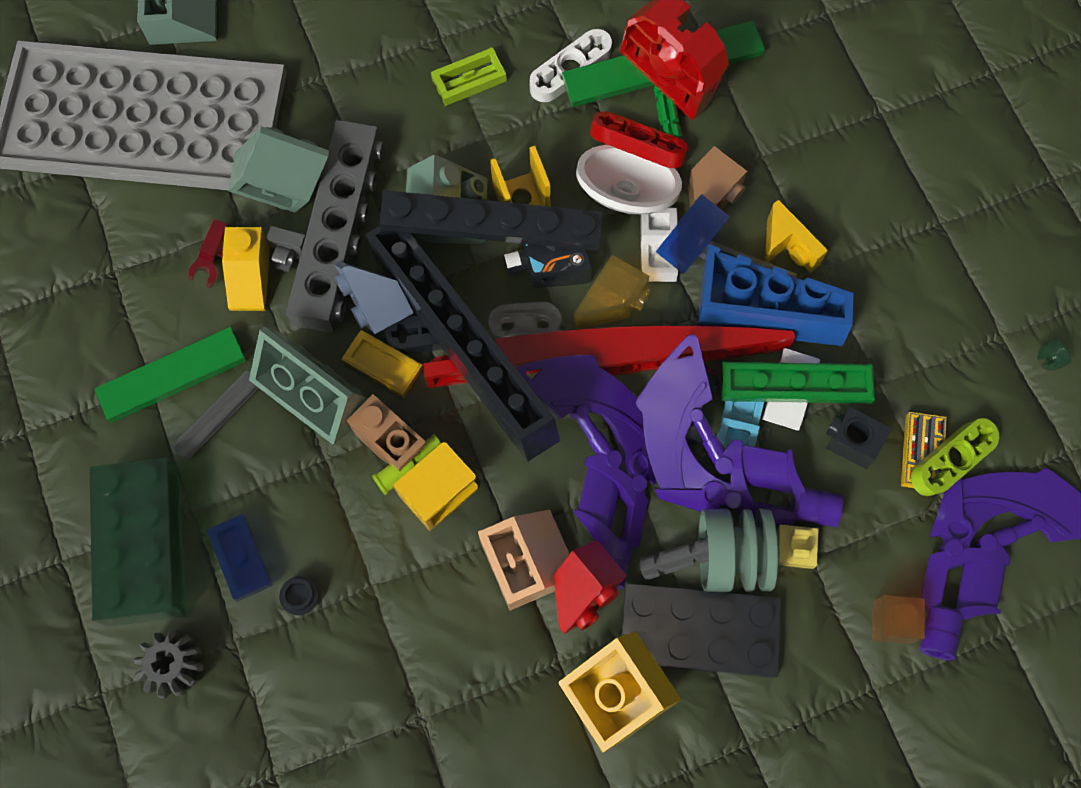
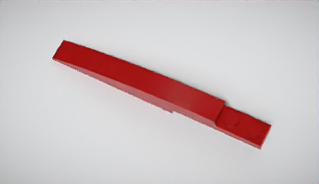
(623, 348)

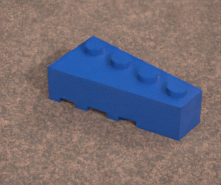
(757, 297)

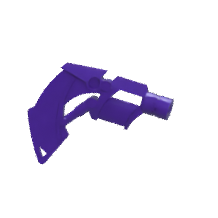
(581, 387)
(670, 405)
(1039, 498)

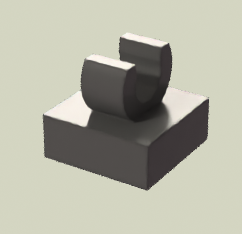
(285, 247)

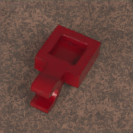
(210, 248)

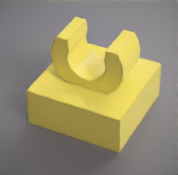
(798, 546)

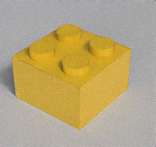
(619, 690)

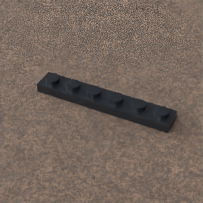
(490, 220)

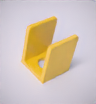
(534, 183)
(436, 485)

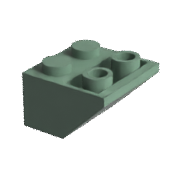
(178, 20)
(277, 169)
(445, 178)

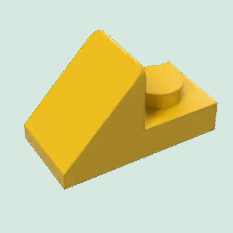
(788, 233)

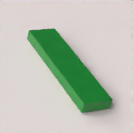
(170, 375)
(797, 382)

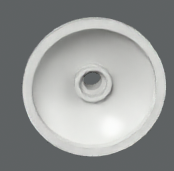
(627, 181)

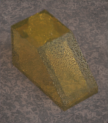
(613, 295)

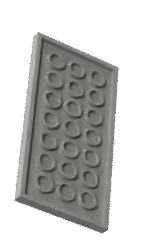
(133, 113)

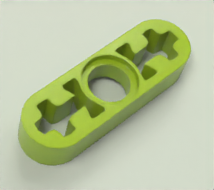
(940, 458)

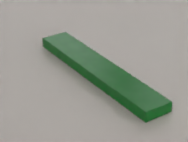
(622, 76)

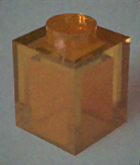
(898, 619)

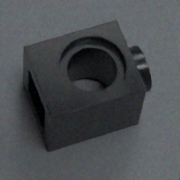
(872, 433)

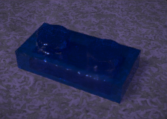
(692, 233)
(239, 558)

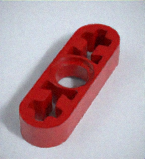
(638, 139)

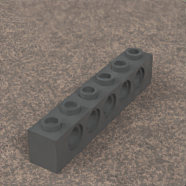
(348, 144)

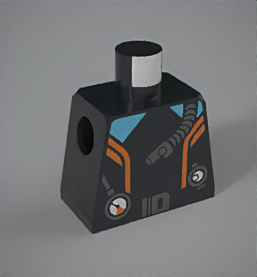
(550, 265)

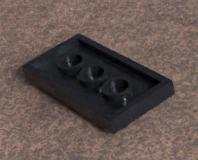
(705, 629)

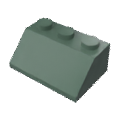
(304, 385)

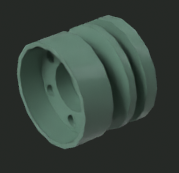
(741, 549)

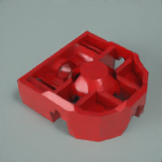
(676, 60)

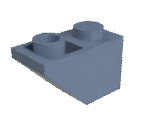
(376, 296)

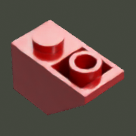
(585, 584)

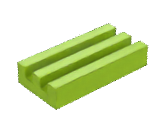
(471, 81)

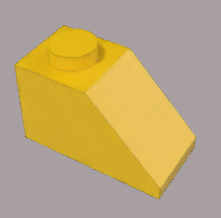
(246, 268)

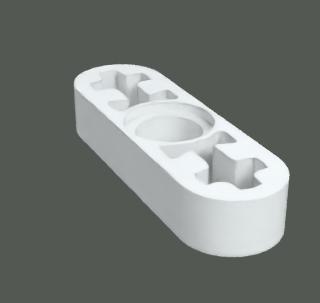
(574, 51)

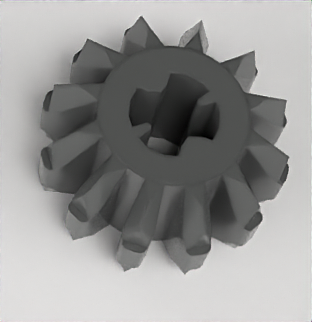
(156, 659)

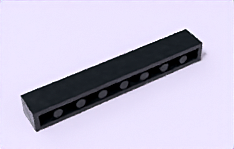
(466, 343)

